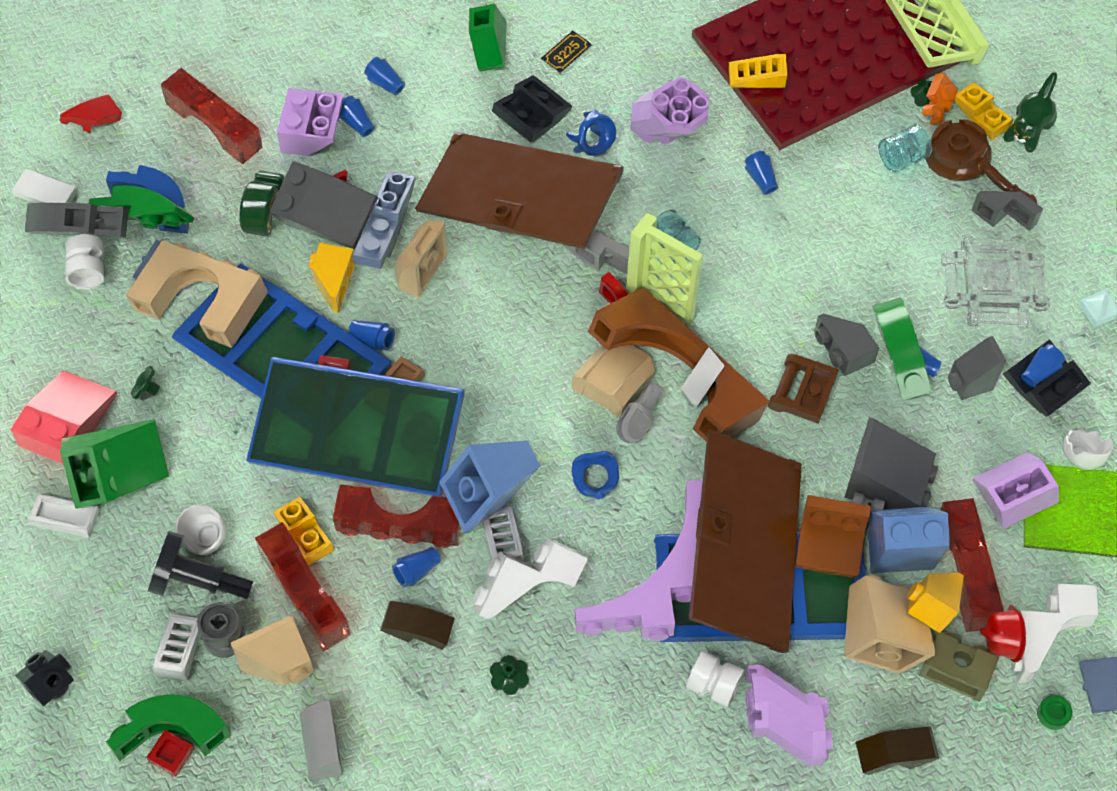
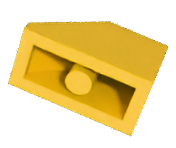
(332, 272)
(936, 599)

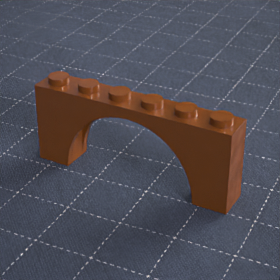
(647, 322)

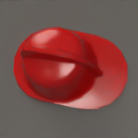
(1006, 634)

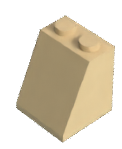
(882, 630)

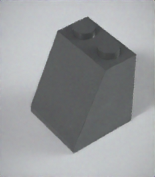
(892, 468)

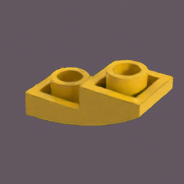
(979, 108)
(304, 530)

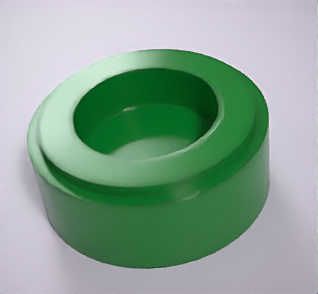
(1054, 712)

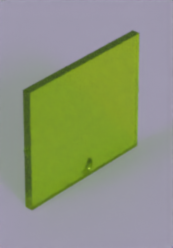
(1083, 517)

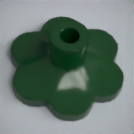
(919, 93)
(145, 383)
(509, 681)

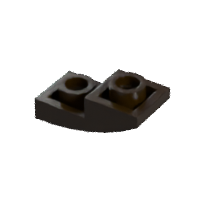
(417, 622)

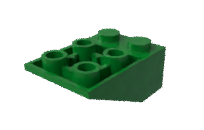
(112, 462)

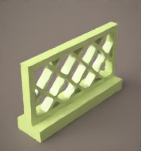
(955, 18)
(643, 265)

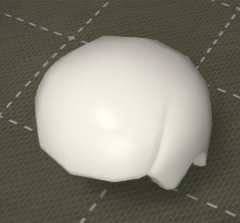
(1086, 449)
(202, 529)

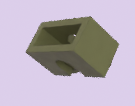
(968, 680)

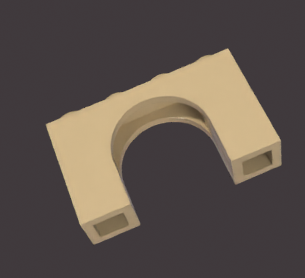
(176, 267)

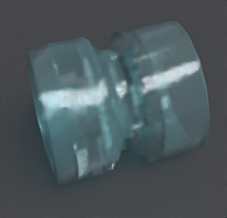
(905, 148)
(674, 225)

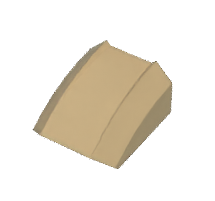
(421, 257)
(614, 377)

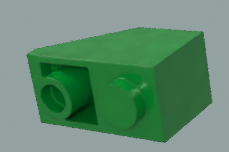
(488, 36)

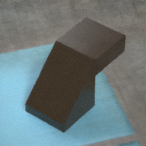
(897, 747)

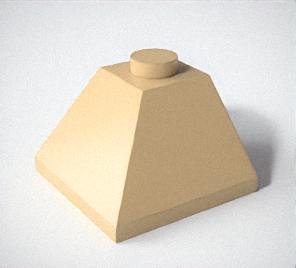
(274, 653)

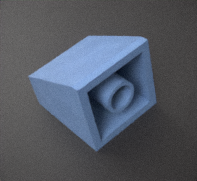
(487, 479)
(907, 539)

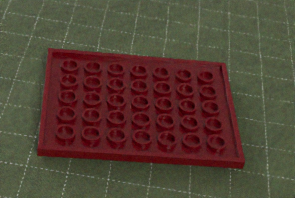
(837, 59)

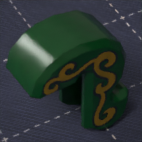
(257, 202)

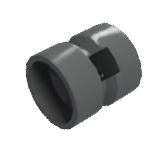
(219, 627)

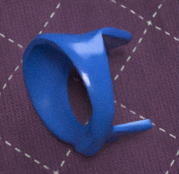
(601, 126)
(600, 458)

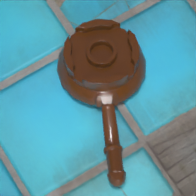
(964, 153)

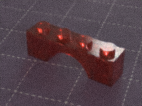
(232, 129)
(360, 514)
(967, 543)
(310, 600)

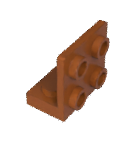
(832, 536)

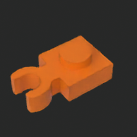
(941, 97)

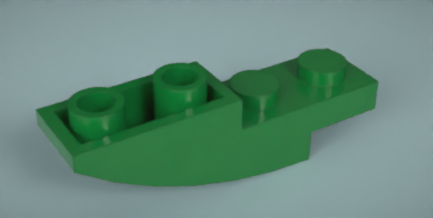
(145, 206)

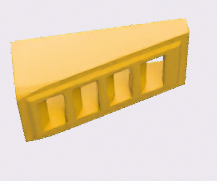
(766, 80)

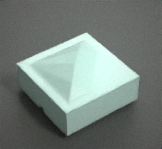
(1099, 308)

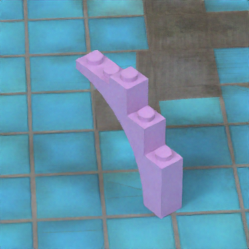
(651, 602)

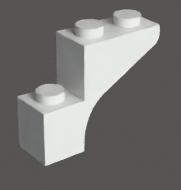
(512, 578)
(1066, 608)

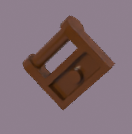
(812, 392)

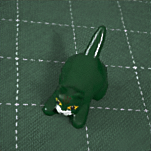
(1034, 113)

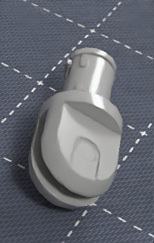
(638, 415)

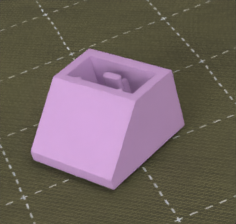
(308, 121)
(1018, 489)

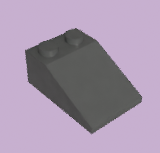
(323, 205)

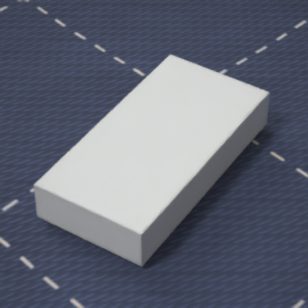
(43, 189)
(61, 516)

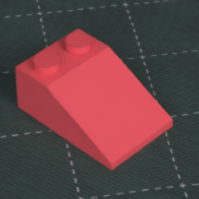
(59, 411)

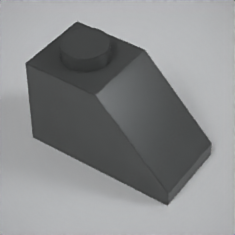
(977, 369)

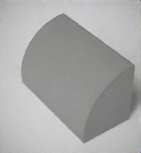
(320, 741)

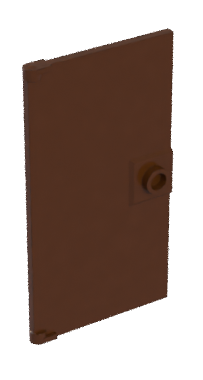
(520, 189)
(746, 542)

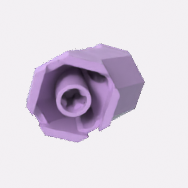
(670, 111)
(787, 716)

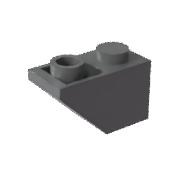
(847, 342)

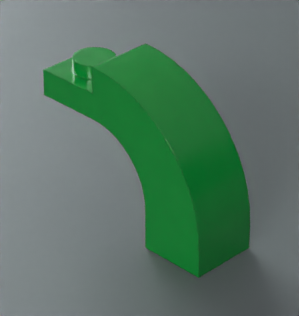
(902, 348)
(169, 713)

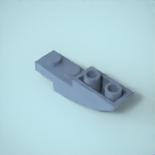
(385, 220)

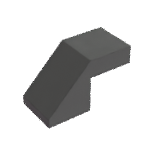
(995, 205)

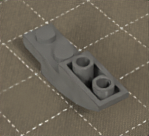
(76, 219)

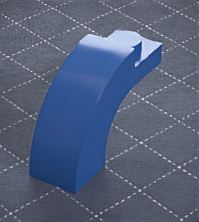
(154, 180)

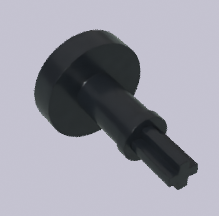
(193, 572)

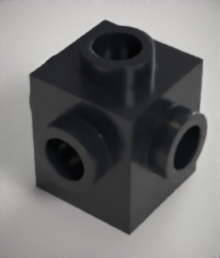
(45, 676)

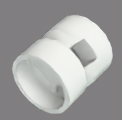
(84, 261)
(714, 678)

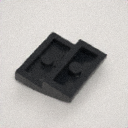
(532, 108)
(1052, 391)

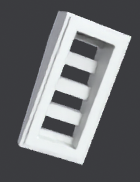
(513, 532)
(177, 670)

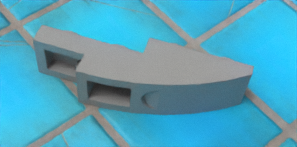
(602, 250)

